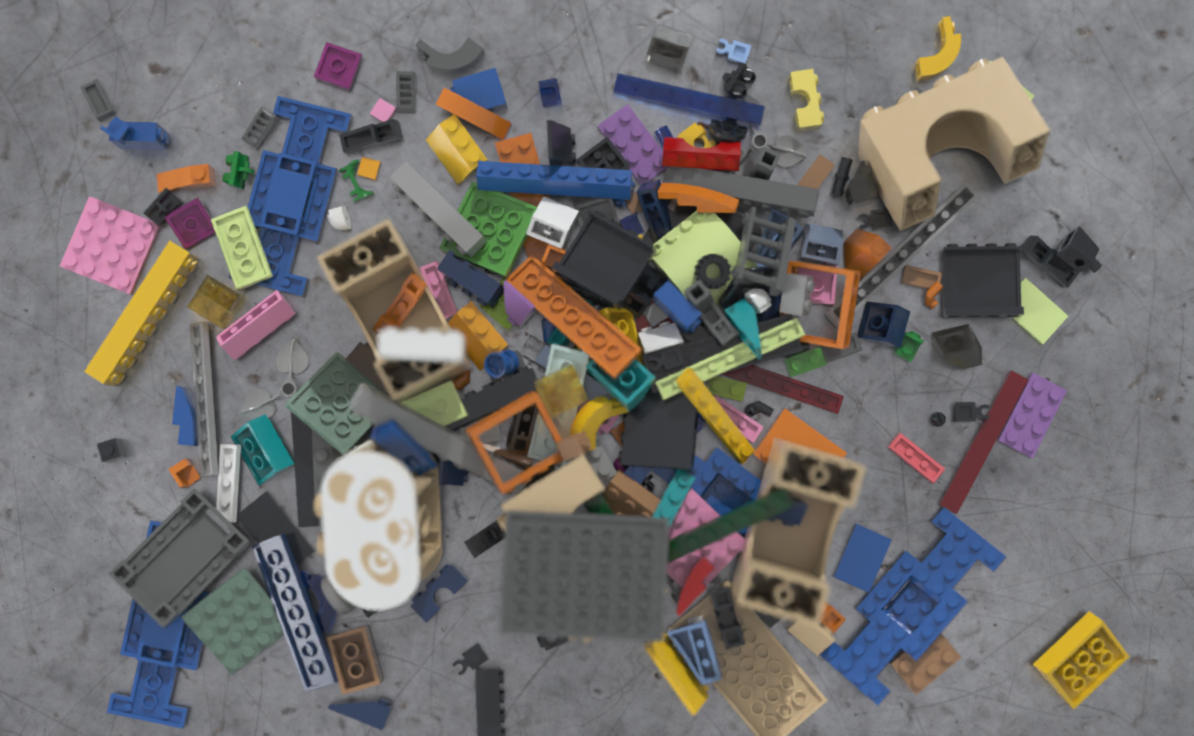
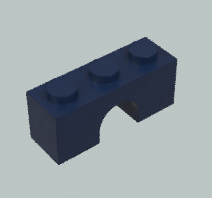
(426, 604)

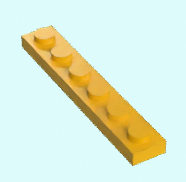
(714, 415)

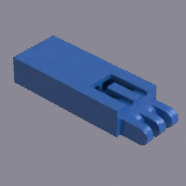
(403, 447)

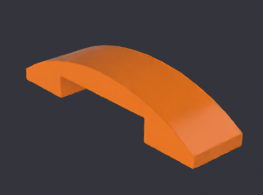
(473, 113)
(402, 305)

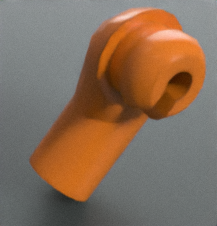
(931, 293)
(462, 381)

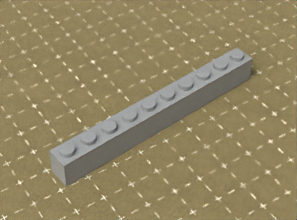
(908, 249)
(431, 435)

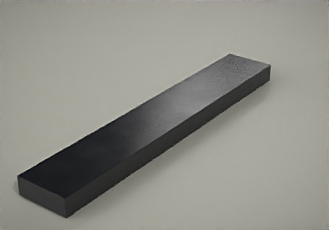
(304, 472)

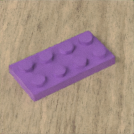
(634, 144)
(1032, 415)

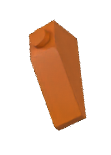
(187, 178)

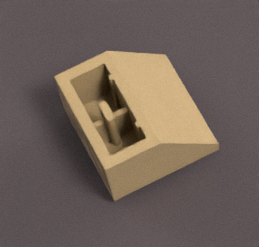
(813, 637)

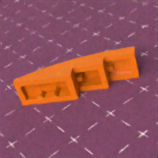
(705, 199)

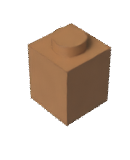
(574, 445)

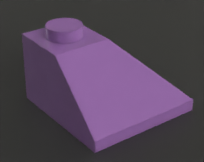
(517, 306)

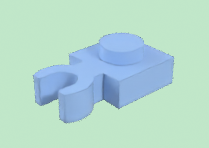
(737, 52)

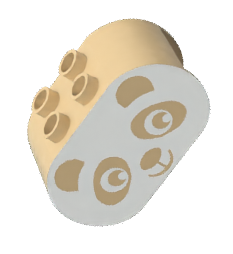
(378, 527)

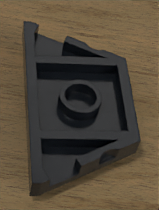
(735, 293)

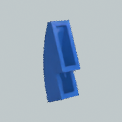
(185, 416)

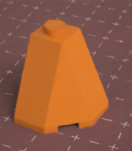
(864, 251)

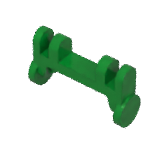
(350, 168)

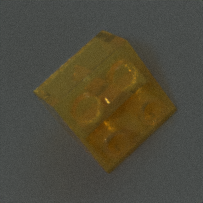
(214, 302)
(561, 390)

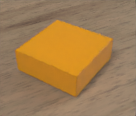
(369, 168)

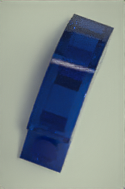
(327, 615)

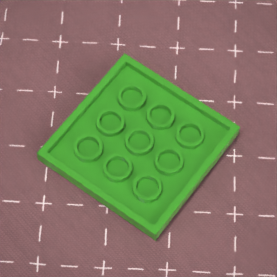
(500, 221)

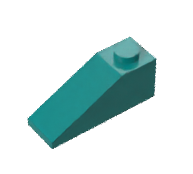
(743, 319)

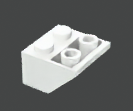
(552, 222)

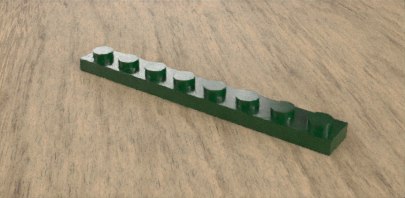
(729, 523)

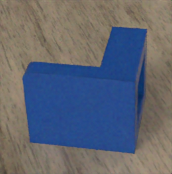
(119, 130)

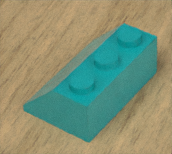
(628, 387)
(262, 449)

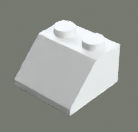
(660, 338)

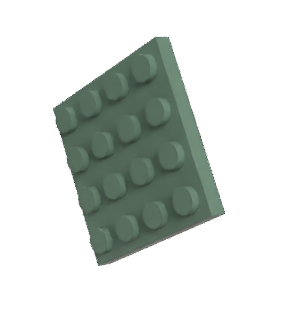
(326, 407)
(235, 621)

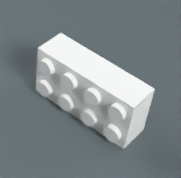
(422, 346)

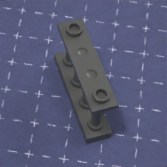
(782, 247)

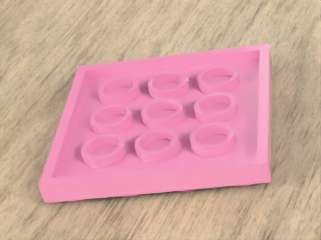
(110, 245)
(693, 513)

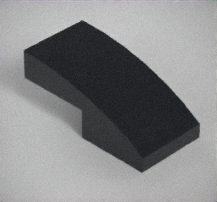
(485, 539)

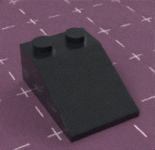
(560, 144)

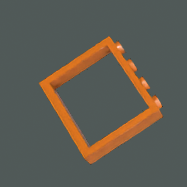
(848, 303)
(501, 415)

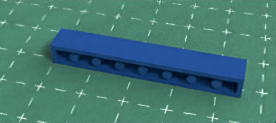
(554, 180)

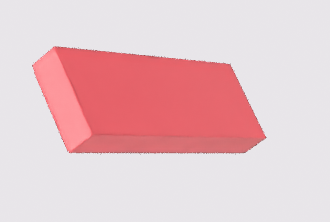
(916, 458)

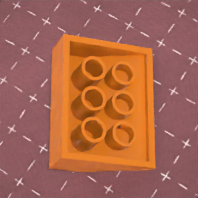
(794, 430)

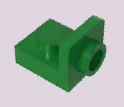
(909, 347)

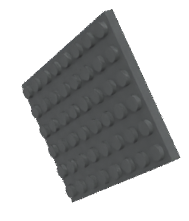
(584, 575)

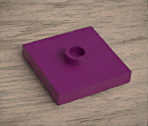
(338, 66)
(190, 223)

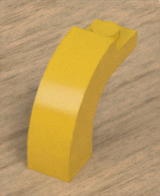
(935, 65)
(593, 415)

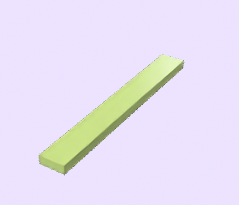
(733, 357)

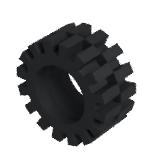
(724, 268)

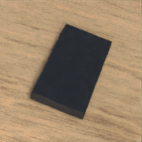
(267, 520)

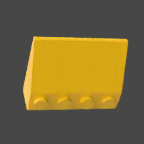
(1081, 659)
(678, 673)

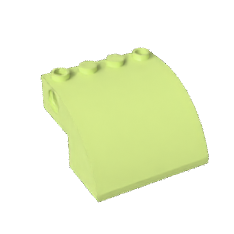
(691, 240)

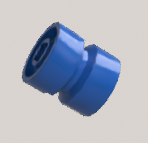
(501, 363)

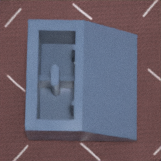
(821, 245)

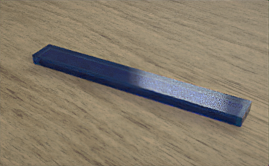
(689, 99)

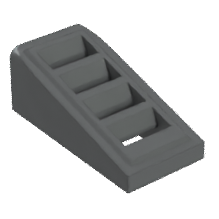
(406, 75)
(254, 124)

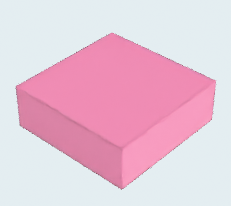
(382, 110)

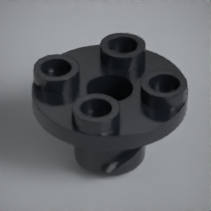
(727, 130)

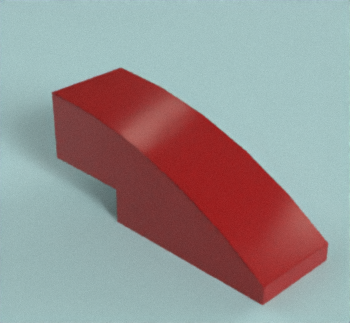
(693, 583)

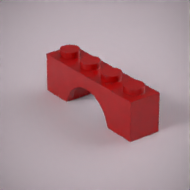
(720, 157)

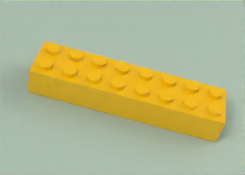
(142, 315)

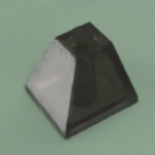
(959, 346)

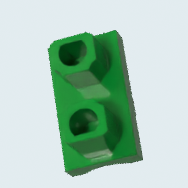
(239, 170)

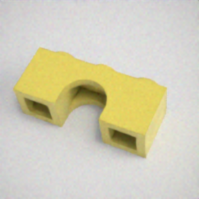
(805, 83)

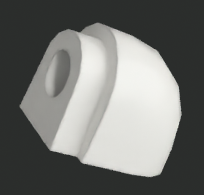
(339, 218)
(758, 299)

